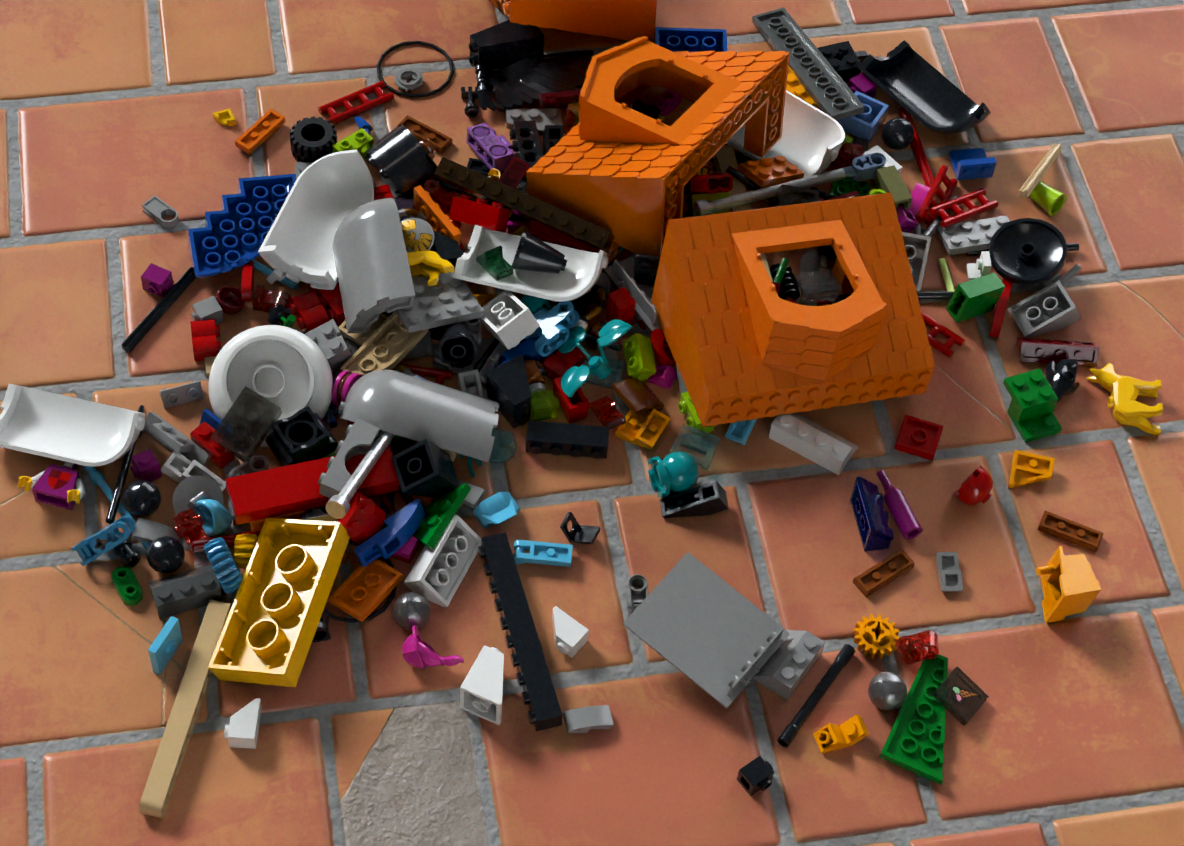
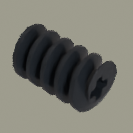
(788, 285)

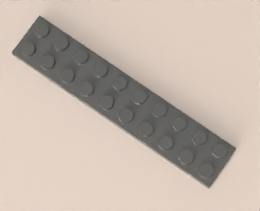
(808, 64)

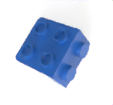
(972, 164)

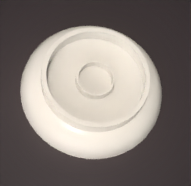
(276, 365)

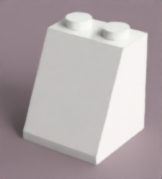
(483, 686)

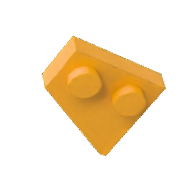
(1029, 469)

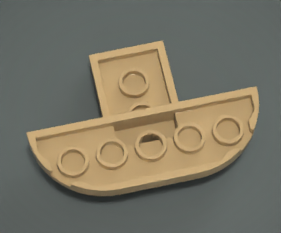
(382, 345)

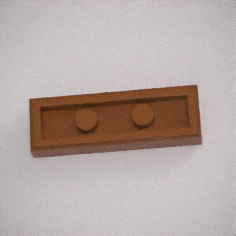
(427, 134)
(1070, 531)
(883, 572)

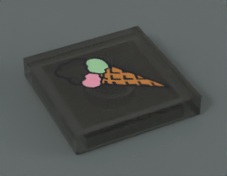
(960, 695)

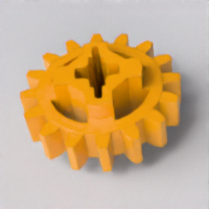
(886, 636)

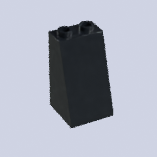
(505, 45)

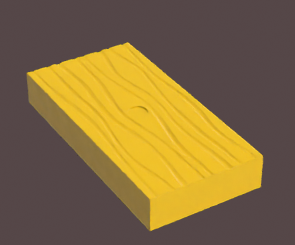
(279, 602)

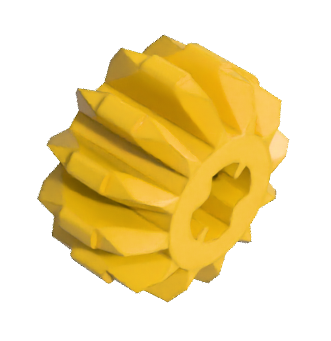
(244, 548)

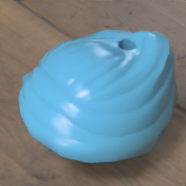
(215, 516)

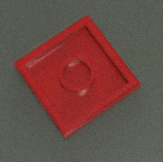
(918, 437)

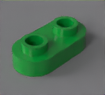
(126, 584)

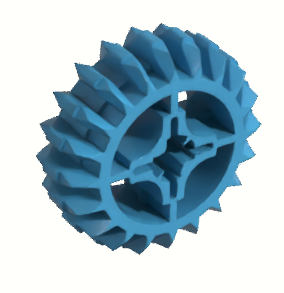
(223, 564)

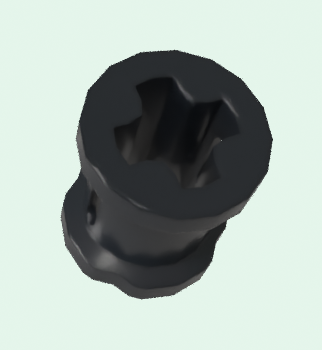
(126, 558)

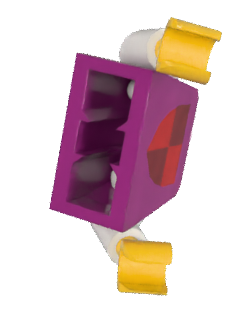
(56, 485)

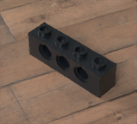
(526, 142)

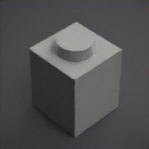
(207, 309)

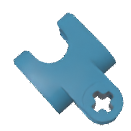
(553, 327)
(93, 546)

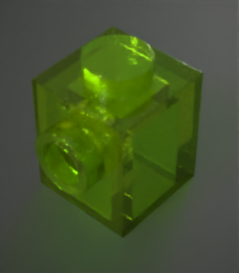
(544, 406)

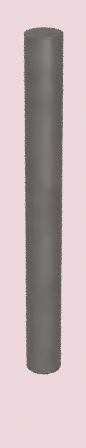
(936, 223)

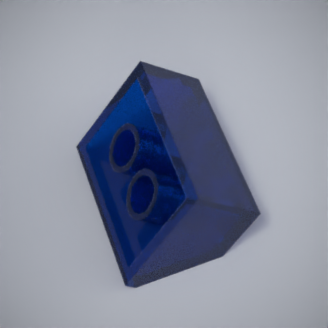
(870, 516)

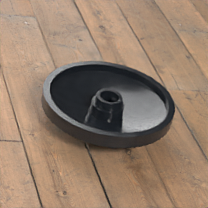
(1027, 251)

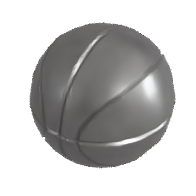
(411, 610)
(887, 691)

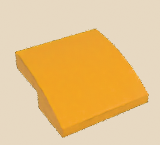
(641, 429)

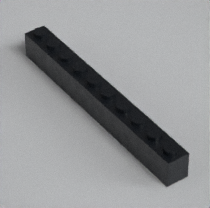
(521, 632)

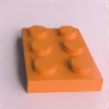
(770, 171)
(366, 589)

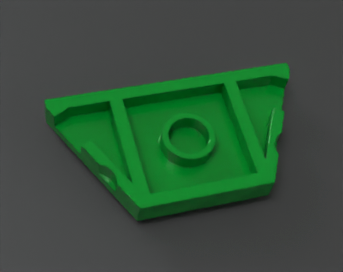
(439, 515)

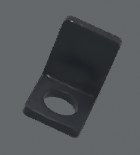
(579, 533)

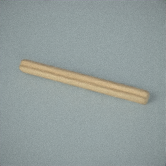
(1040, 170)

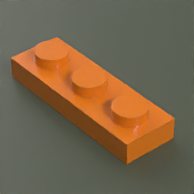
(260, 131)

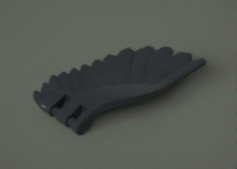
(530, 78)

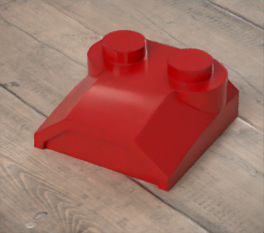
(362, 519)

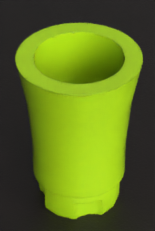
(1048, 198)

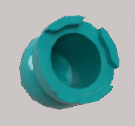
(675, 472)

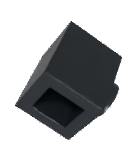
(756, 776)

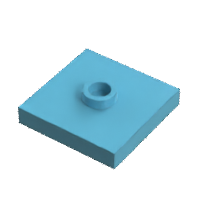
(165, 645)

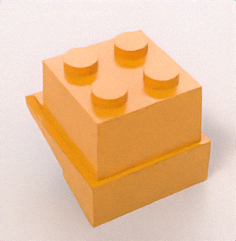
(1067, 585)

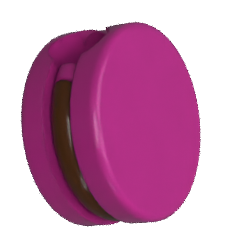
(342, 386)

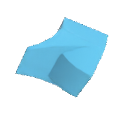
(496, 509)

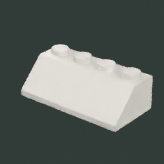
(812, 441)
(442, 569)

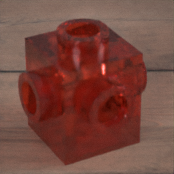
(189, 526)

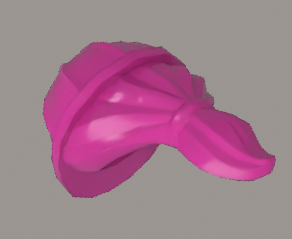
(420, 654)

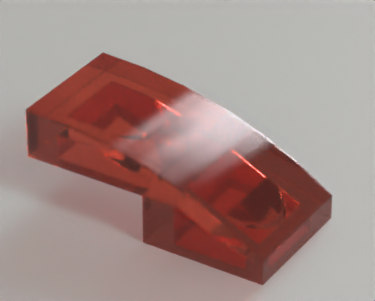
(607, 413)

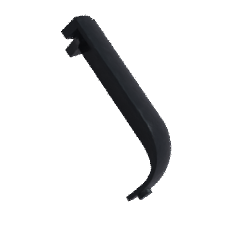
(923, 91)

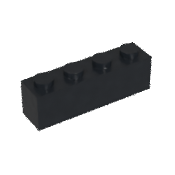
(567, 439)

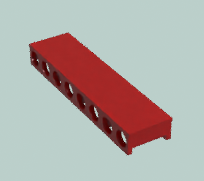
(297, 487)

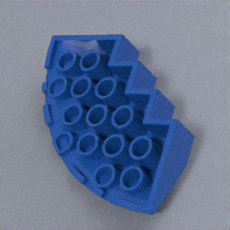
(238, 231)

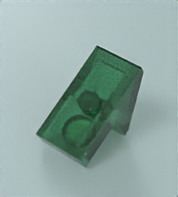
(495, 264)

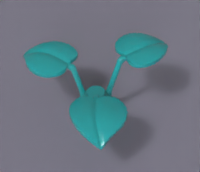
(598, 366)

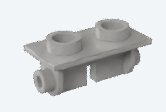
(181, 394)

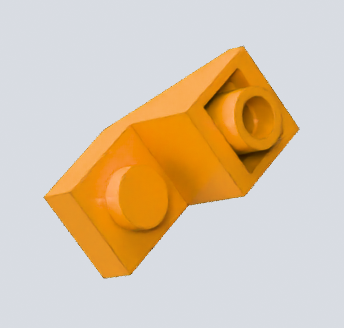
(836, 737)

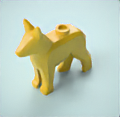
(429, 264)
(1123, 398)

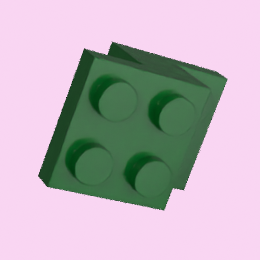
(1032, 405)

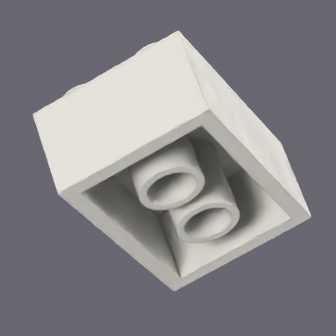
(508, 319)

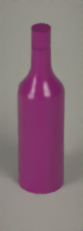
(899, 508)

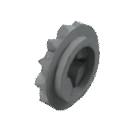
(403, 75)

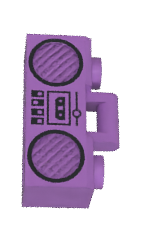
(491, 149)

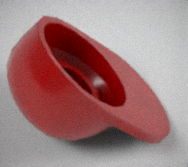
(662, 350)

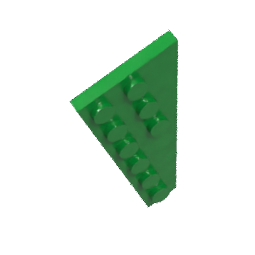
(919, 729)

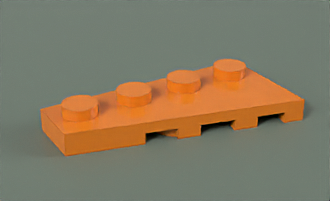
(438, 220)

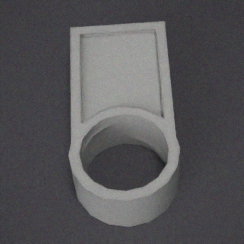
(158, 210)

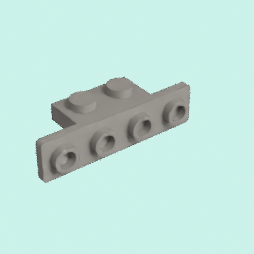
(174, 439)

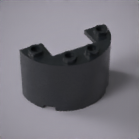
(402, 161)

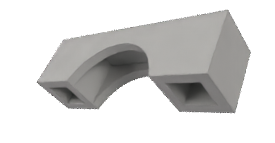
(358, 442)

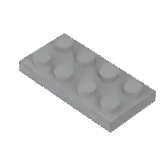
(970, 235)

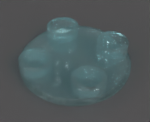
(503, 446)

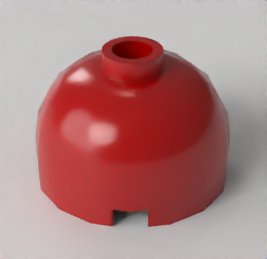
(975, 488)

